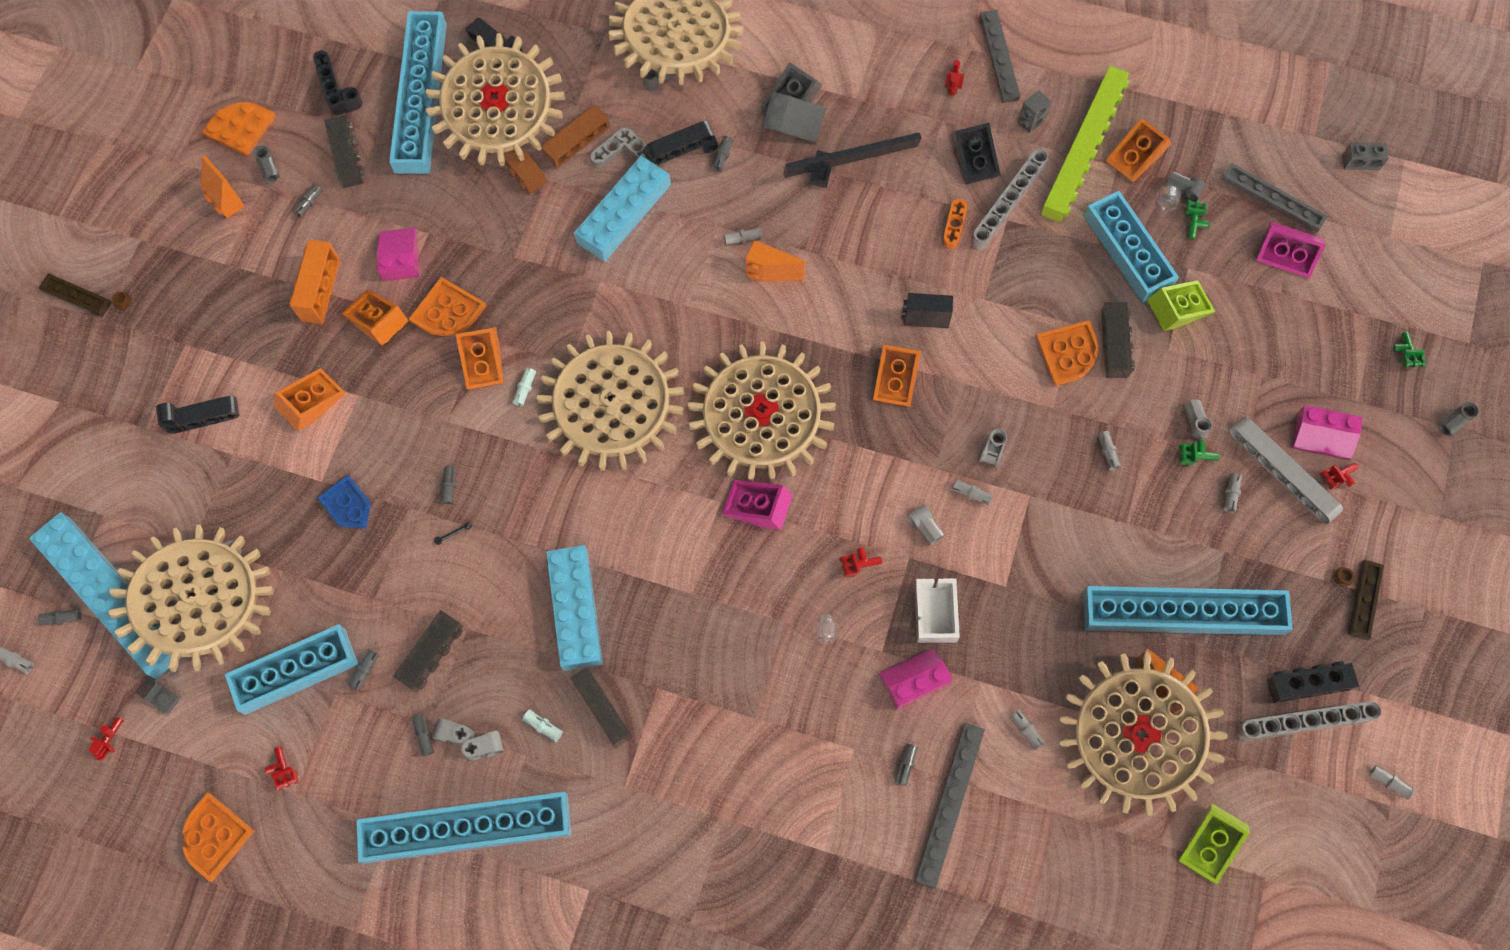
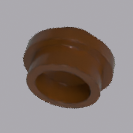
(121, 300)
(1343, 576)

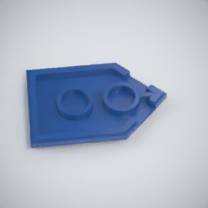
(346, 504)

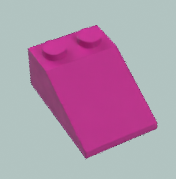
(398, 254)
(758, 503)

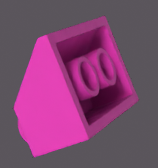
(1290, 249)
(1326, 432)
(915, 678)

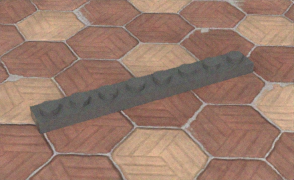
(950, 805)

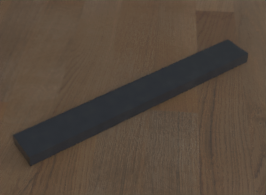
(852, 155)

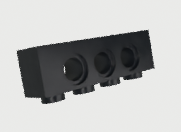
(1344, 681)

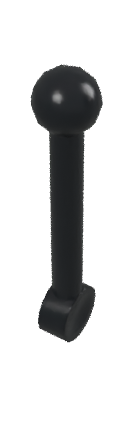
(438, 540)

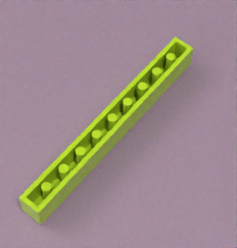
(1085, 143)

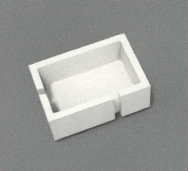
(936, 611)

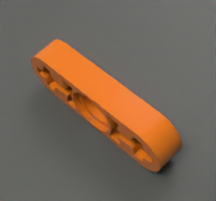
(957, 230)

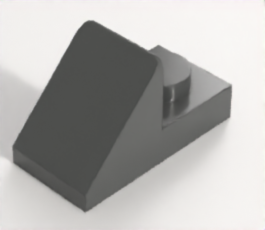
(158, 695)

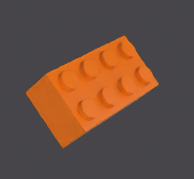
(314, 281)

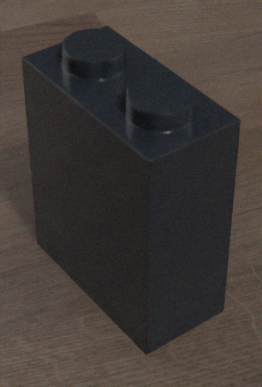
(927, 310)

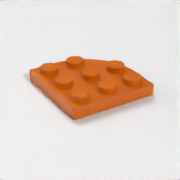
(239, 126)
(447, 310)
(1068, 351)
(213, 836)

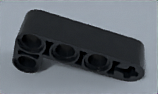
(488, 34)
(339, 100)
(682, 142)
(197, 415)

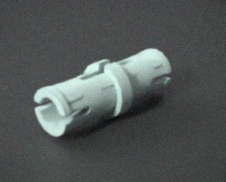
(524, 387)
(542, 725)

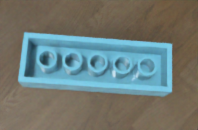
(622, 208)
(1130, 245)
(574, 608)
(291, 669)

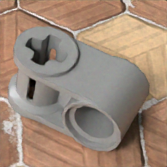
(993, 451)
(450, 732)
(486, 746)

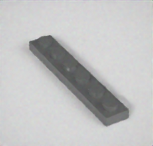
(1000, 56)
(1274, 197)

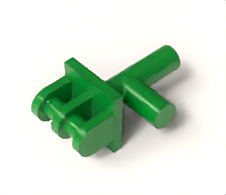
(1196, 213)
(1410, 357)
(1192, 452)

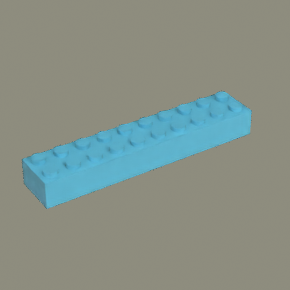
(412, 126)
(92, 579)
(1187, 610)
(463, 828)

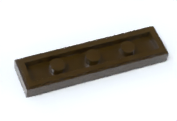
(75, 295)
(1366, 599)

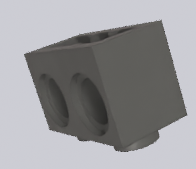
(1034, 111)
(1365, 156)

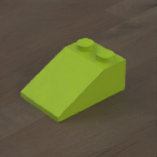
(1180, 304)
(1214, 843)

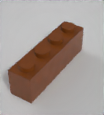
(575, 136)
(526, 171)

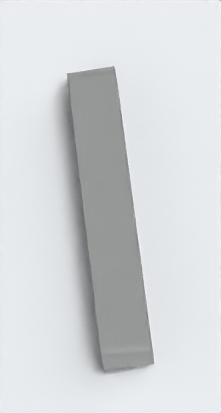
(1007, 206)
(1286, 470)
(1317, 717)

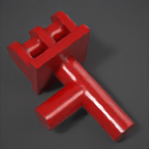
(954, 79)
(1336, 477)
(855, 565)
(101, 748)
(285, 775)

